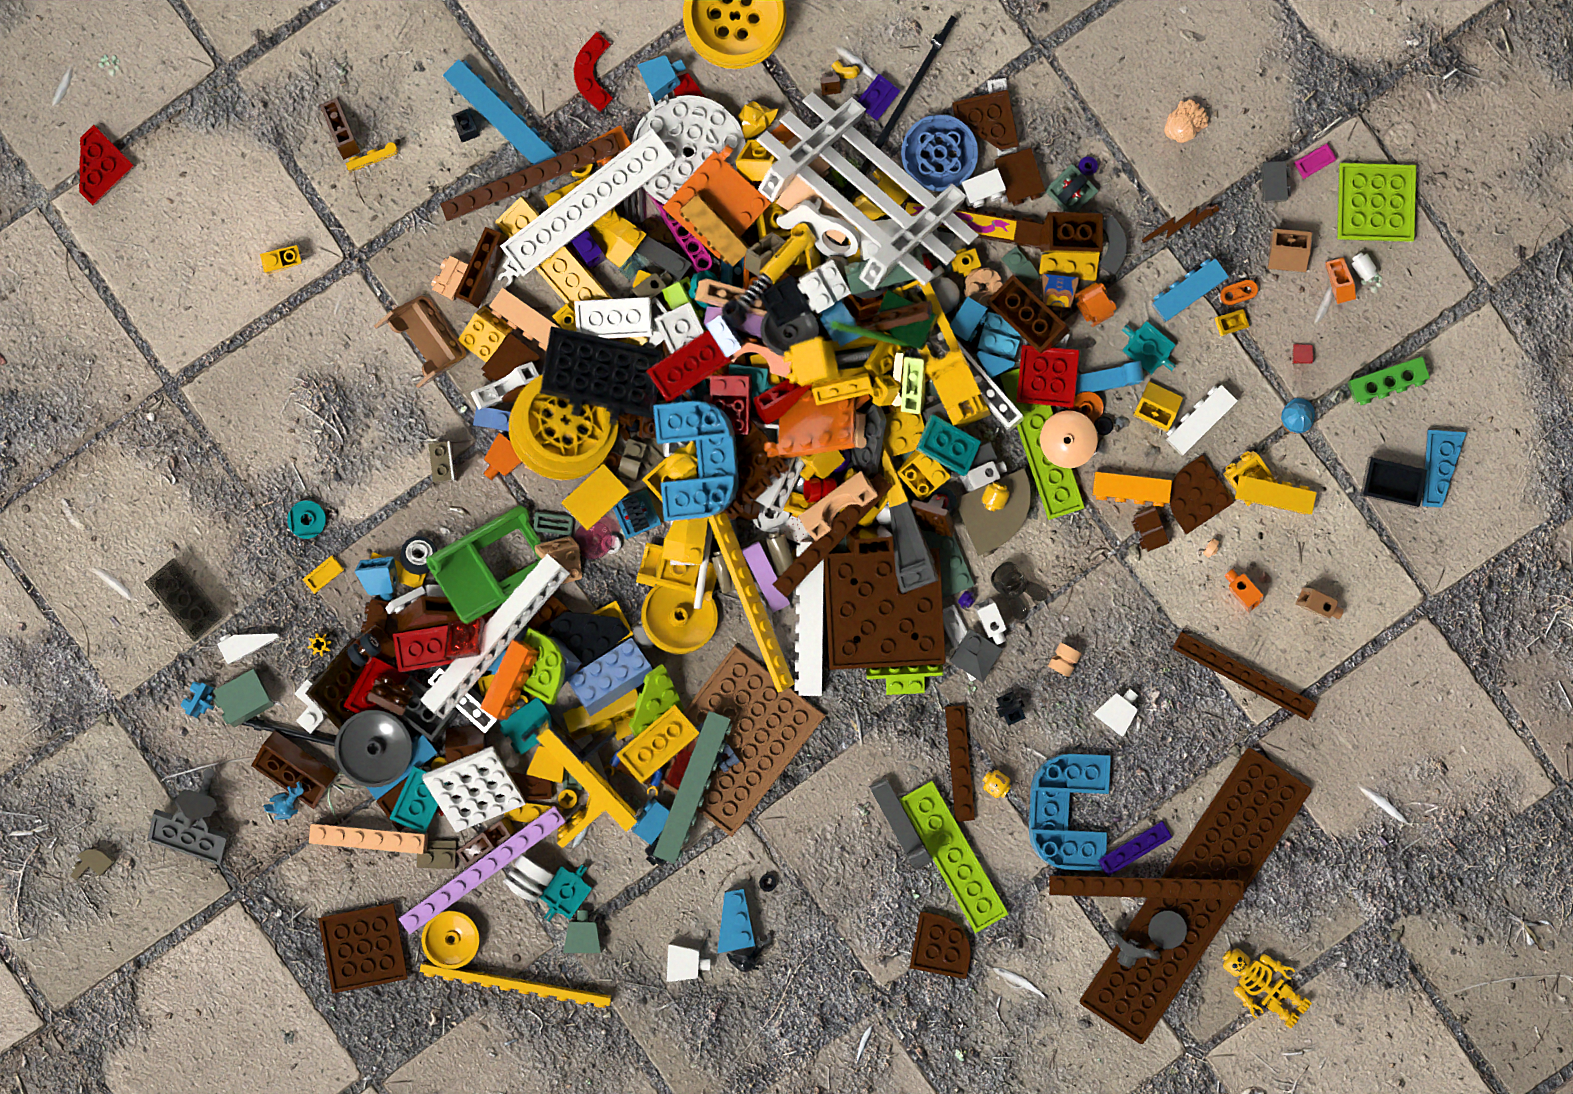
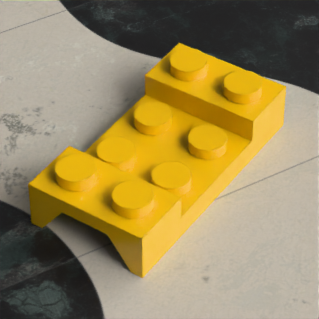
(680, 577)

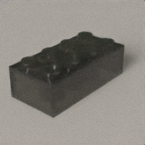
(184, 599)

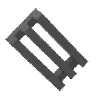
(634, 221)

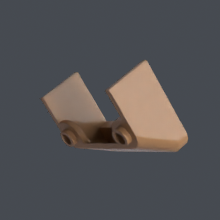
(429, 334)

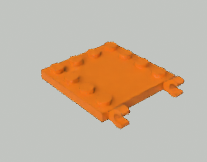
(724, 190)
(815, 428)

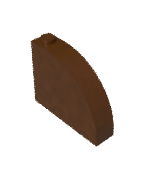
(429, 613)

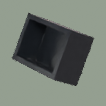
(1393, 482)

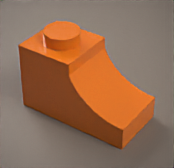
(1341, 280)

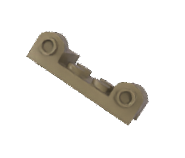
(775, 549)

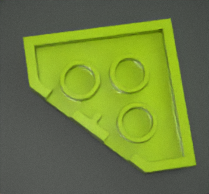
(654, 700)

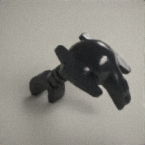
(748, 963)

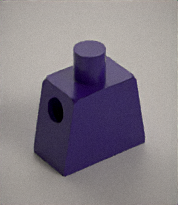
(588, 249)

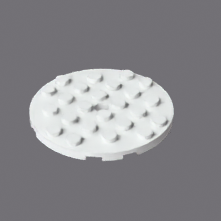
(685, 124)

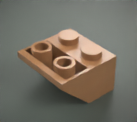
(1289, 250)

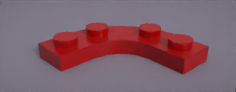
(584, 68)

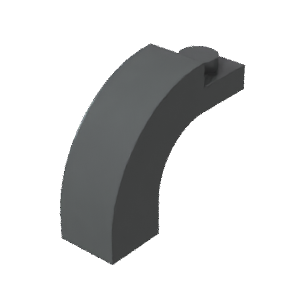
(1116, 245)

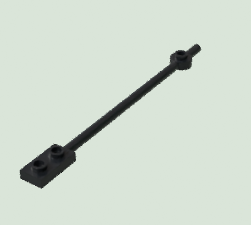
(937, 42)

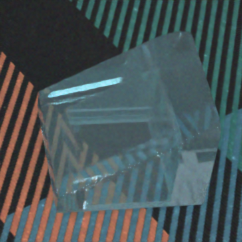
(630, 268)

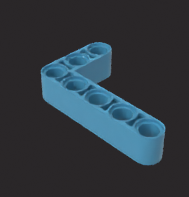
(1112, 378)

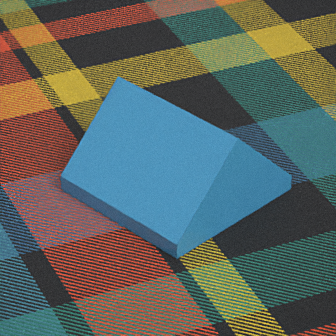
(993, 365)

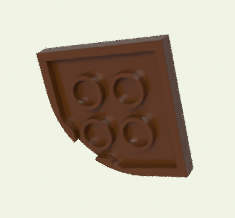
(1197, 495)
(940, 947)

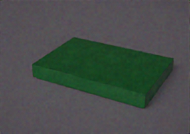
(913, 333)

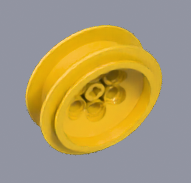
(548, 454)

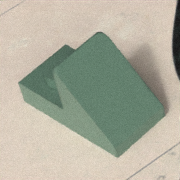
(1020, 267)

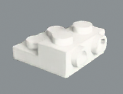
(823, 286)

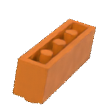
(509, 679)

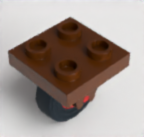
(936, 512)

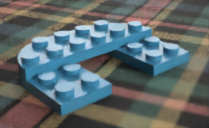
(715, 459)
(1051, 810)

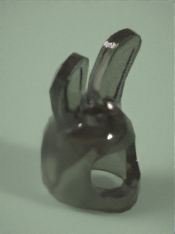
(1011, 583)

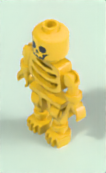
(1238, 964)

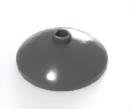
(801, 330)

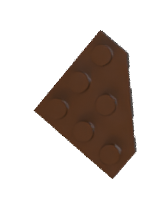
(989, 118)

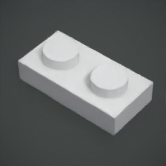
(400, 603)

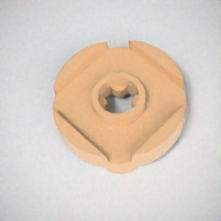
(979, 276)

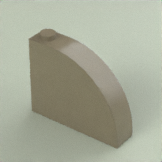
(991, 528)

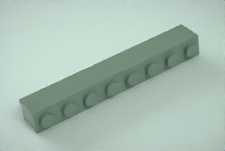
(691, 787)

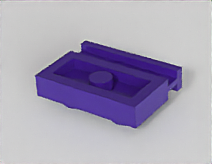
(878, 97)

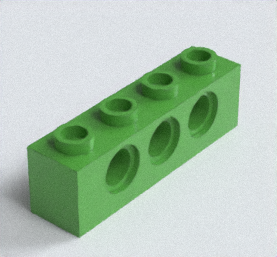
(1415, 367)

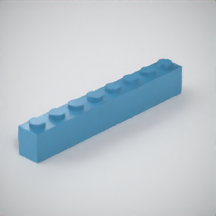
(499, 113)

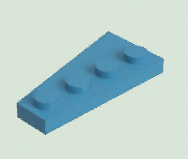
(1440, 462)

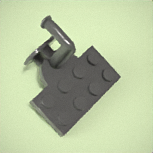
(189, 826)

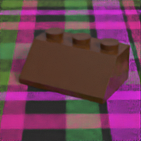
(1072, 233)

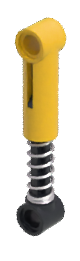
(800, 240)

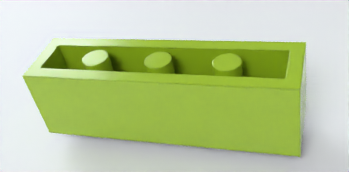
(678, 295)

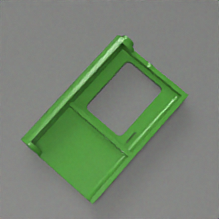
(465, 574)

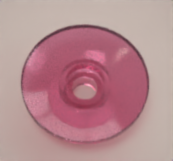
(586, 546)

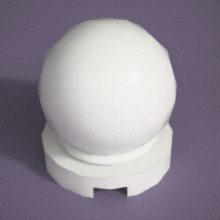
(944, 289)

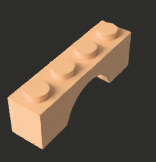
(819, 517)

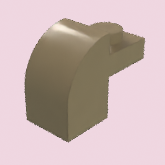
(631, 460)
(95, 859)

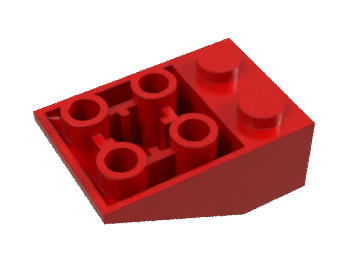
(733, 396)

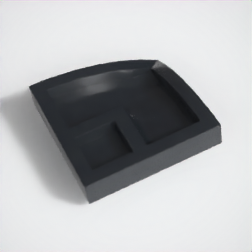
(784, 302)

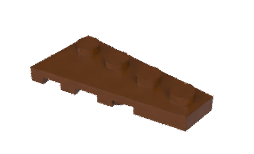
(530, 786)

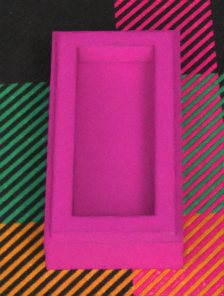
(1315, 161)

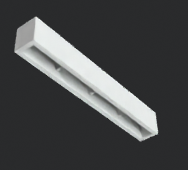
(810, 630)

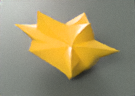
(755, 119)
(682, 463)

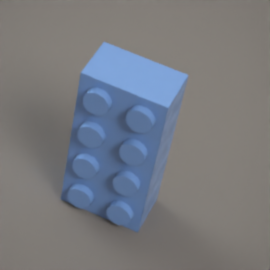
(610, 677)

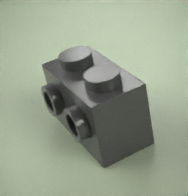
(1274, 181)

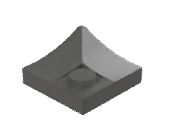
(975, 655)

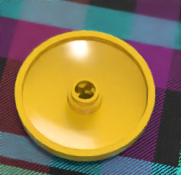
(674, 635)

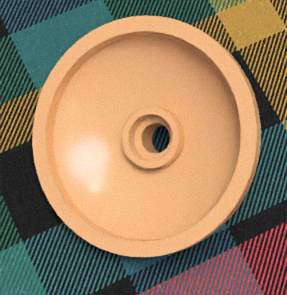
(1082, 435)

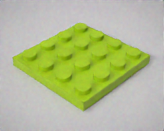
(1376, 202)

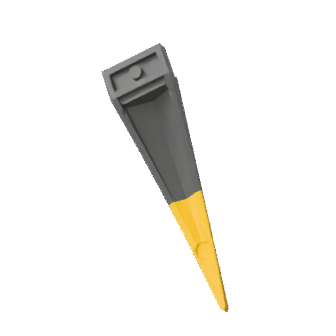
(911, 552)

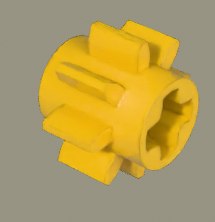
(315, 641)

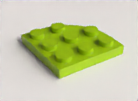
(548, 671)

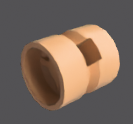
(1064, 659)

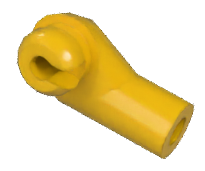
(845, 72)

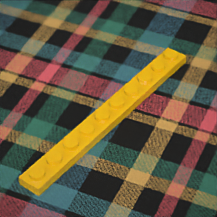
(751, 601)
(523, 986)

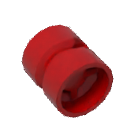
(816, 489)

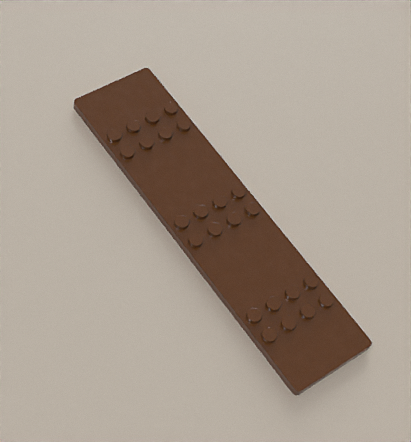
(1224, 845)

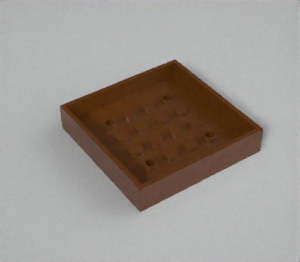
(881, 615)

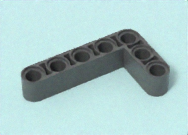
(900, 824)

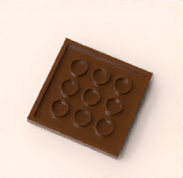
(363, 948)

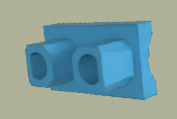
(200, 701)

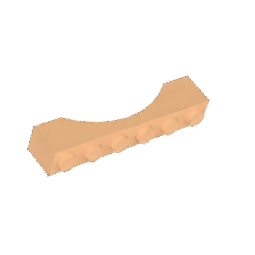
(368, 838)

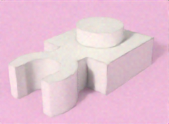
(510, 271)

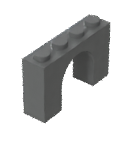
(985, 451)

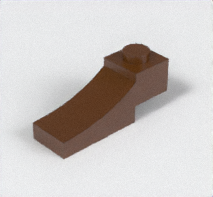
(486, 841)

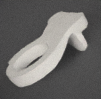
(809, 213)

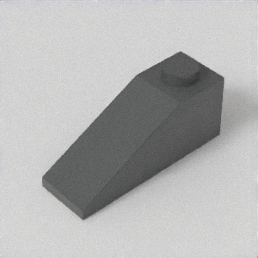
(665, 258)

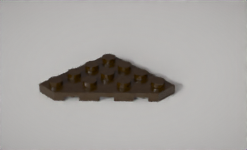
(334, 687)

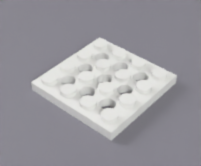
(478, 779)

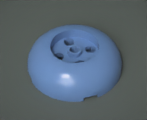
(955, 137)

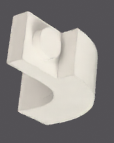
(492, 394)

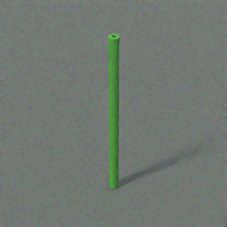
(869, 333)

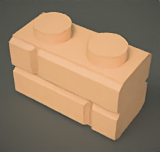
(450, 277)

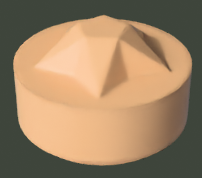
(1211, 548)

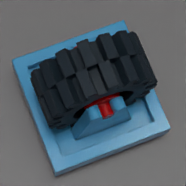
(636, 514)

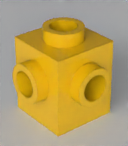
(972, 258)

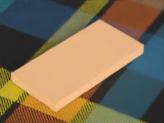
(799, 191)

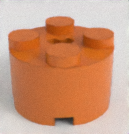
(1095, 304)

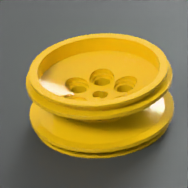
(730, 50)

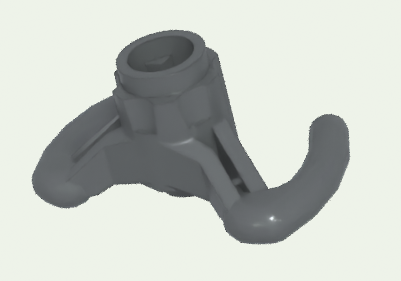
(1130, 950)

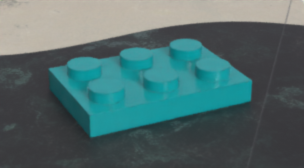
(948, 445)
(415, 803)

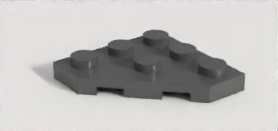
(868, 458)

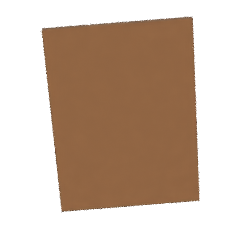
(764, 736)

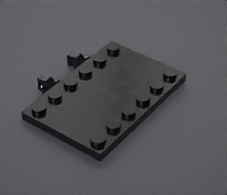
(599, 373)

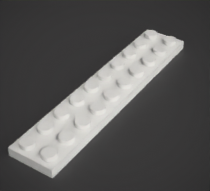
(588, 202)

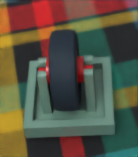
(1071, 190)

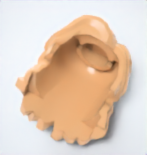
(1186, 121)

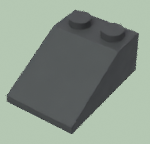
(421, 717)

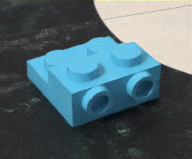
(998, 337)

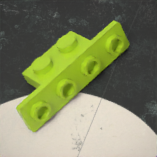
(904, 678)

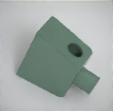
(582, 935)

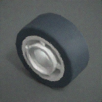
(416, 545)

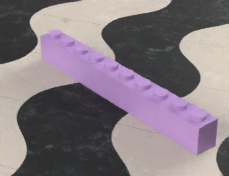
(482, 869)

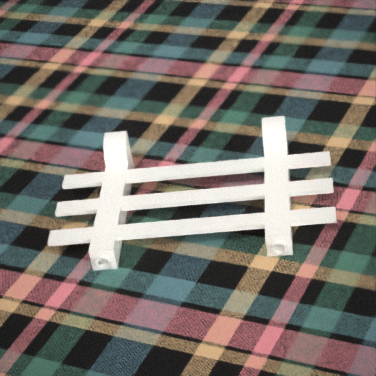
(914, 230)

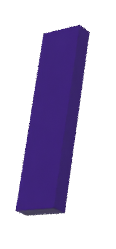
(1134, 848)

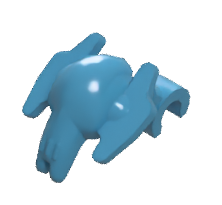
(284, 804)

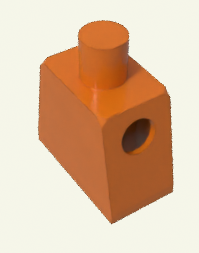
(501, 458)
(1250, 596)

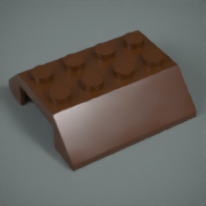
(754, 468)

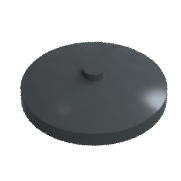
(373, 748)

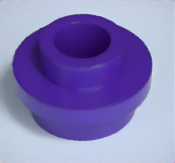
(1083, 170)
(966, 599)

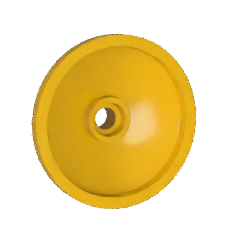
(436, 943)

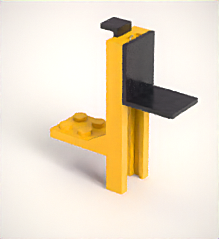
(575, 760)

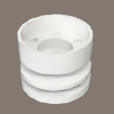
(528, 878)

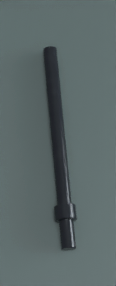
(260, 725)

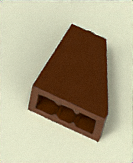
(507, 357)

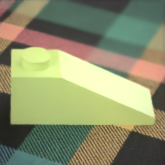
(913, 385)

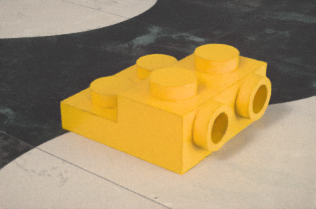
(1249, 463)

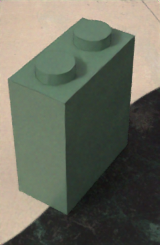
(242, 698)

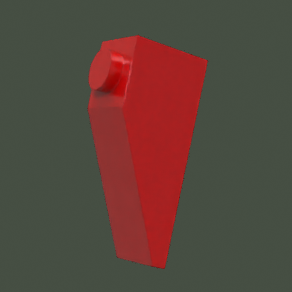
(778, 400)

